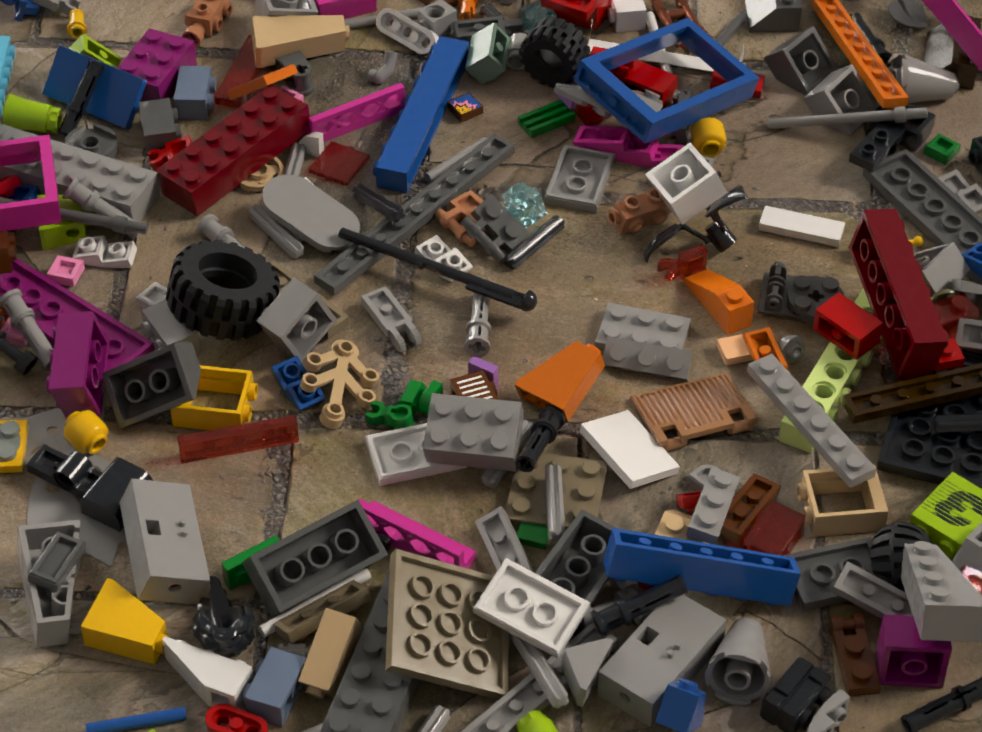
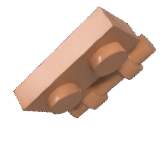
(459, 209)

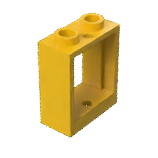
(222, 381)

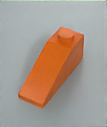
(722, 299)

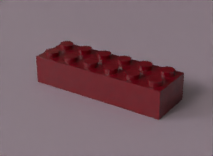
(233, 149)
(898, 294)

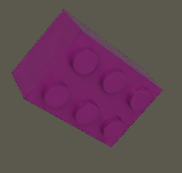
(158, 61)
(78, 363)

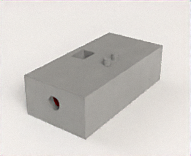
(164, 542)
(663, 649)

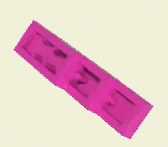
(624, 145)

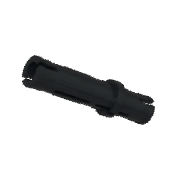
(84, 91)
(958, 699)

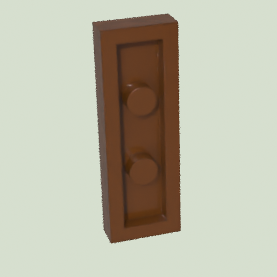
(746, 504)

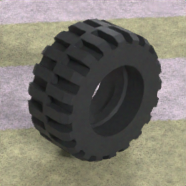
(221, 289)

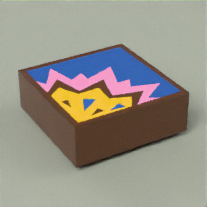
(465, 107)

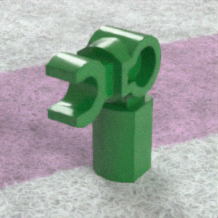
(401, 414)

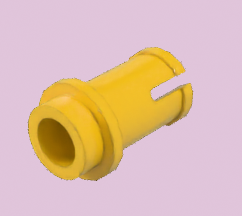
(76, 23)

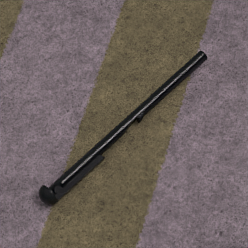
(478, 285)

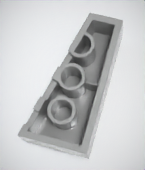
(940, 595)
(47, 609)

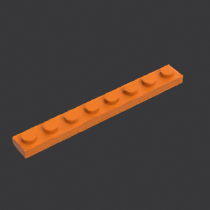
(860, 53)

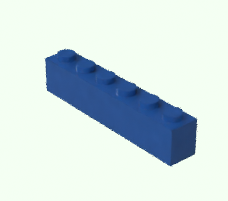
(702, 567)

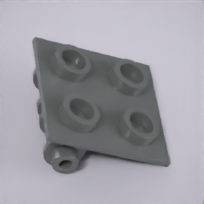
(775, 292)

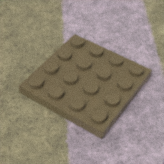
(435, 630)

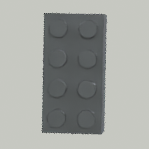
(314, 558)

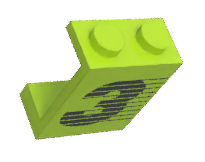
(950, 513)

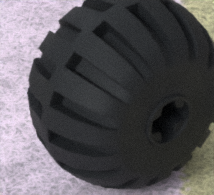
(888, 550)

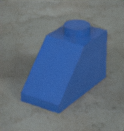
(682, 706)

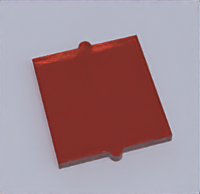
(339, 163)

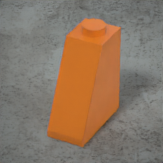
(563, 378)

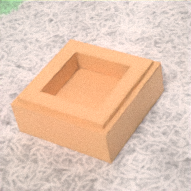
(733, 350)

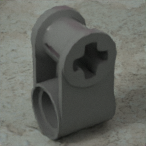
(302, 80)

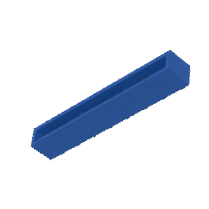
(421, 115)

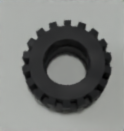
(553, 51)

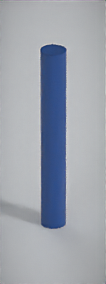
(138, 721)

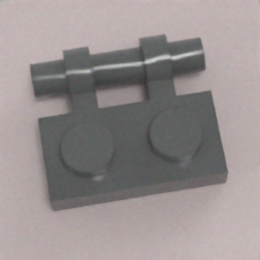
(499, 224)

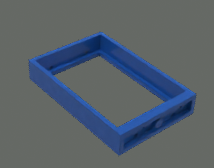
(633, 112)

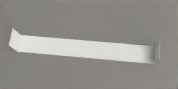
(662, 56)

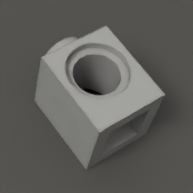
(437, 17)

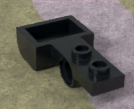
(885, 137)
(98, 491)

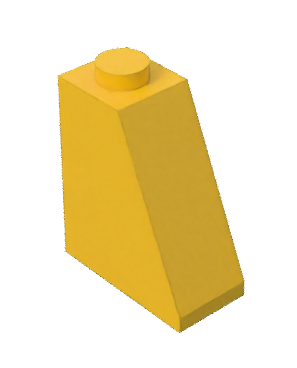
(123, 625)

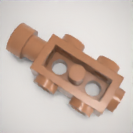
(205, 19)
(642, 213)

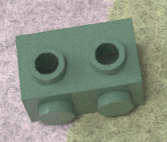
(487, 53)

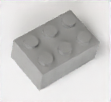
(473, 432)

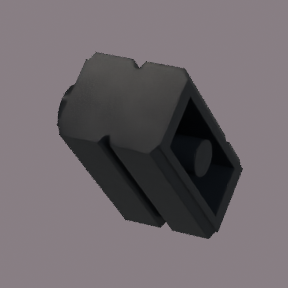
(796, 696)

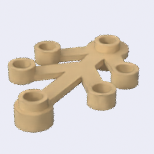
(343, 354)

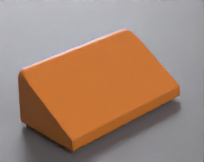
(763, 343)

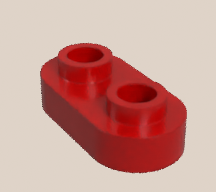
(236, 719)

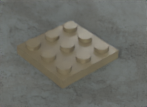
(582, 489)

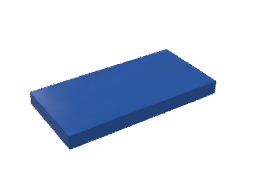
(113, 97)

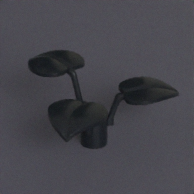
(717, 231)

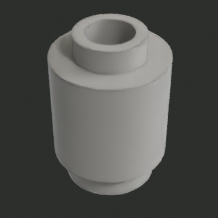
(513, 58)

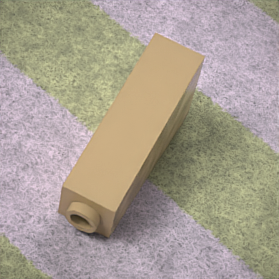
(305, 33)

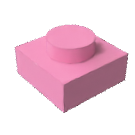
(66, 270)

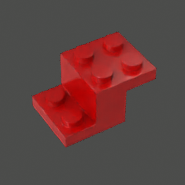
(580, 11)

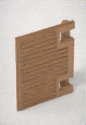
(694, 410)

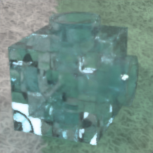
(524, 203)

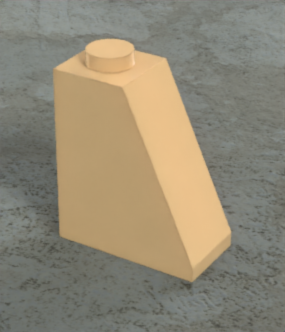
(330, 653)

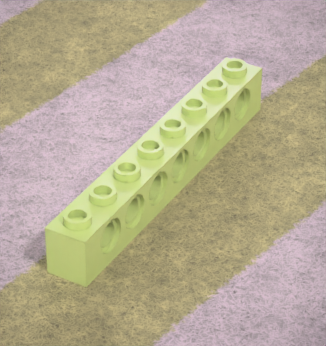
(829, 382)

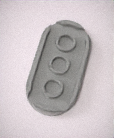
(308, 212)

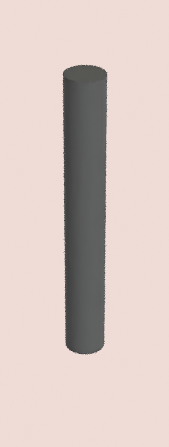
(732, 28)

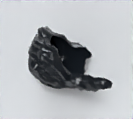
(224, 627)

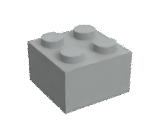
(296, 319)

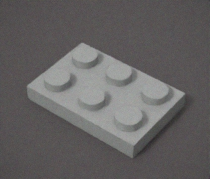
(643, 326)

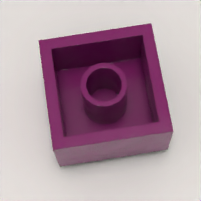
(907, 659)

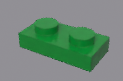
(233, 569)

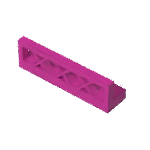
(359, 113)
(415, 537)

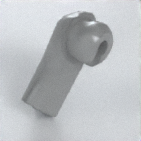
(386, 70)

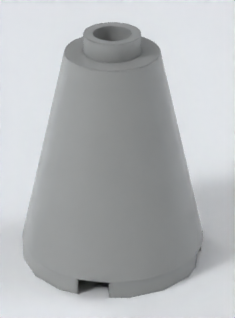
(922, 80)
(740, 664)

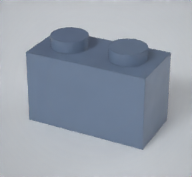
(194, 92)
(274, 686)

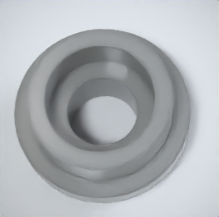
(792, 347)

